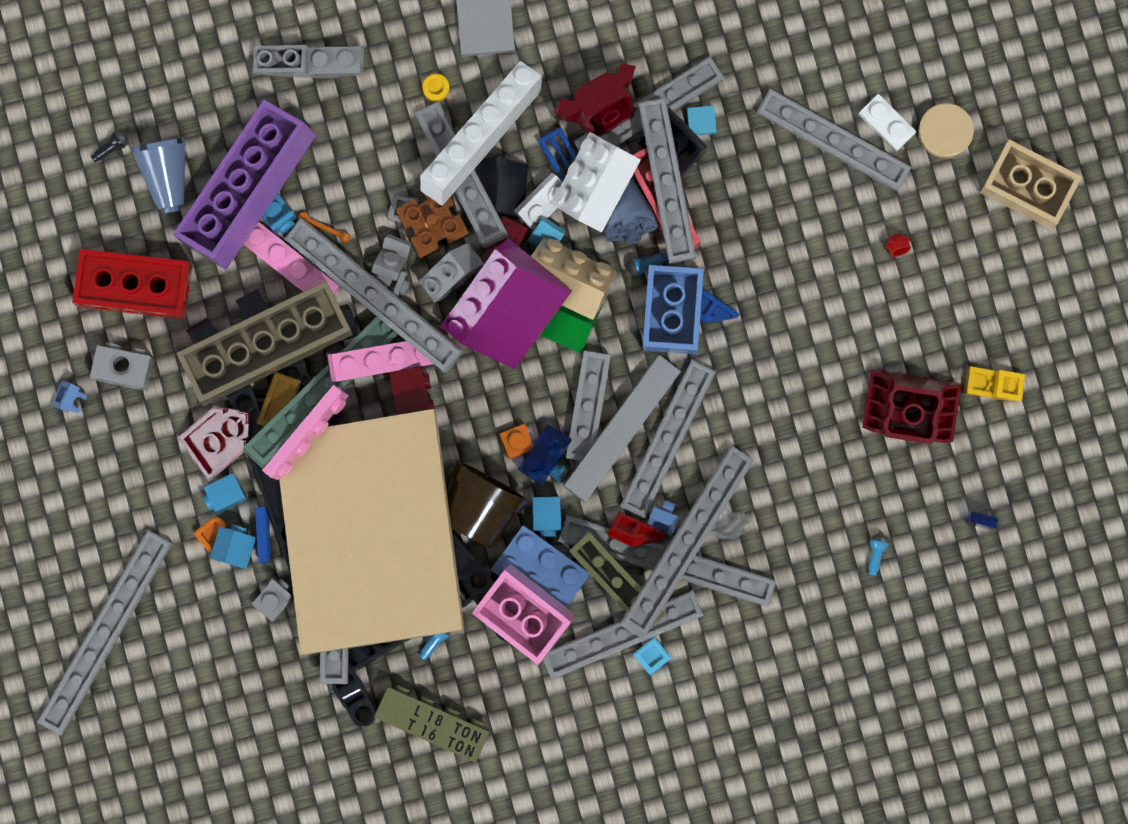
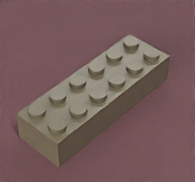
(264, 343)

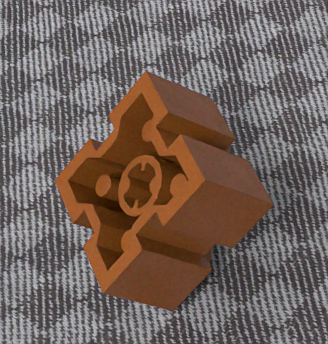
(431, 225)

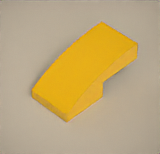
(994, 384)

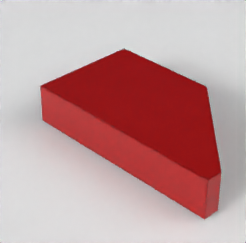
(634, 532)

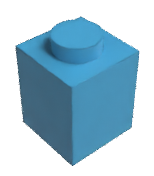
(224, 494)
(546, 516)
(233, 546)

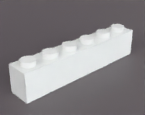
(480, 133)

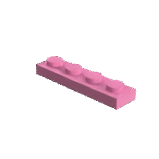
(286, 260)
(375, 360)
(300, 440)

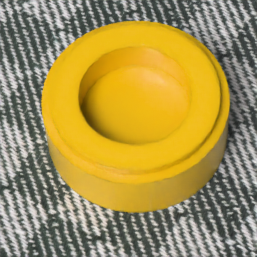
(436, 87)

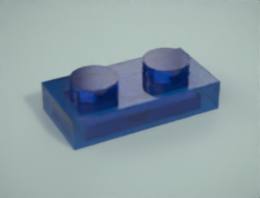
(544, 454)

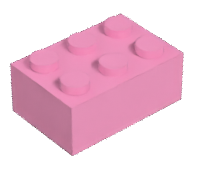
(524, 614)

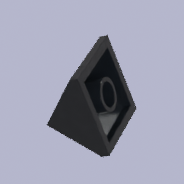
(687, 144)
(504, 183)

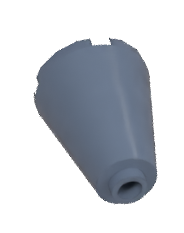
(163, 171)

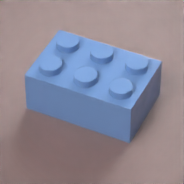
(673, 309)
(543, 566)

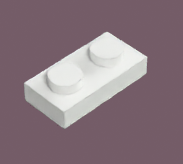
(887, 123)
(539, 202)

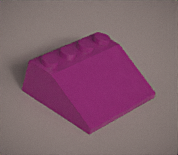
(506, 306)

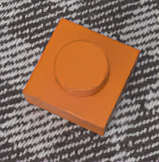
(516, 441)

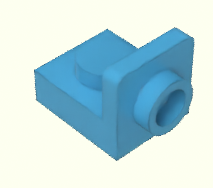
(279, 216)

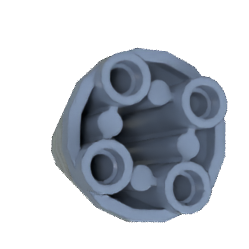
(630, 217)

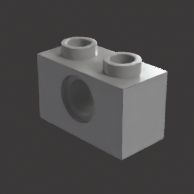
(451, 272)
(135, 377)

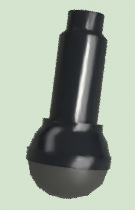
(117, 141)

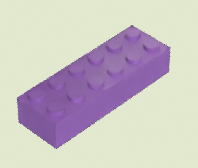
(244, 184)

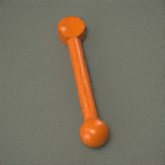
(344, 237)

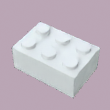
(595, 182)

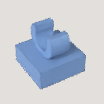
(65, 397)
(664, 518)

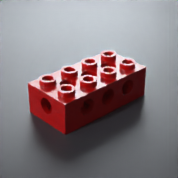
(123, 268)

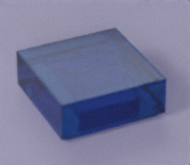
(982, 520)

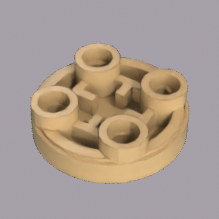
(946, 130)

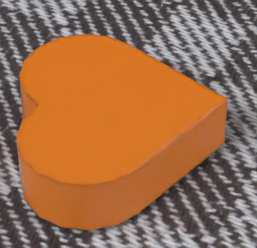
(207, 532)

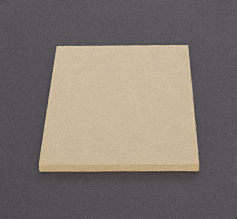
(371, 535)

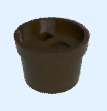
(481, 504)

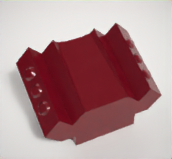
(601, 102)
(911, 407)

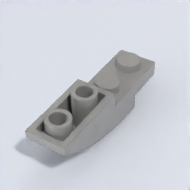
(308, 62)

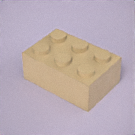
(1031, 184)
(585, 277)

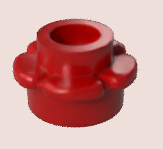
(898, 245)

